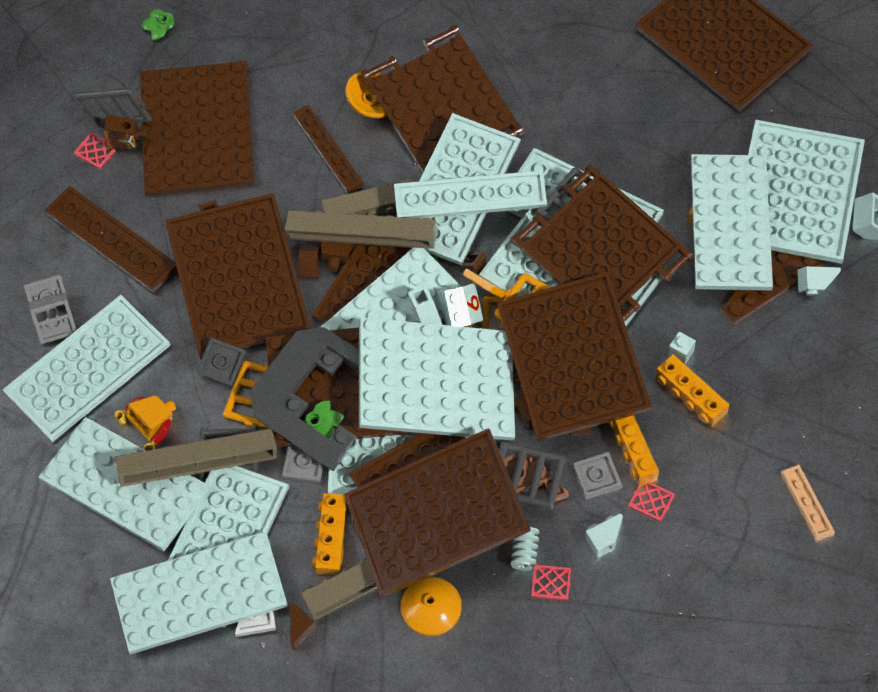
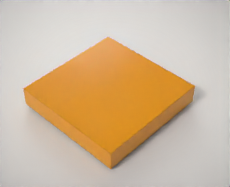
(484, 283)

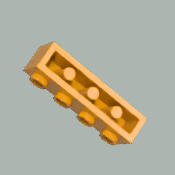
(692, 391)
(635, 450)
(331, 535)

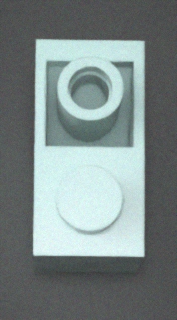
(424, 306)
(604, 536)

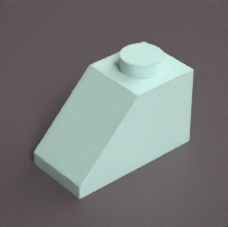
(815, 279)

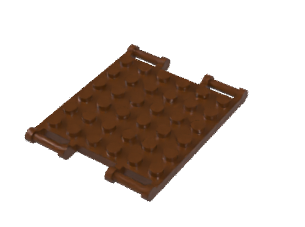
(431, 88)
(602, 234)

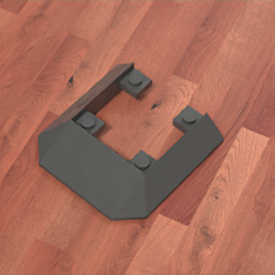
(280, 408)

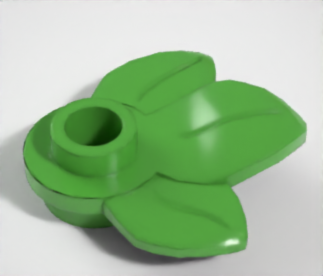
(158, 23)
(326, 418)

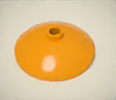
(358, 93)
(435, 617)

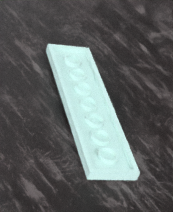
(470, 195)

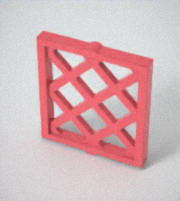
(83, 144)
(646, 512)
(551, 582)

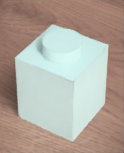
(682, 347)

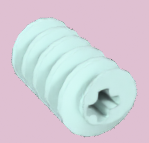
(523, 550)

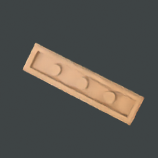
(807, 503)

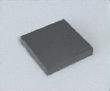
(221, 362)

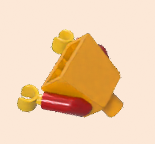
(149, 417)

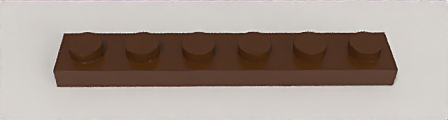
(328, 149)

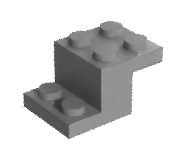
(50, 308)

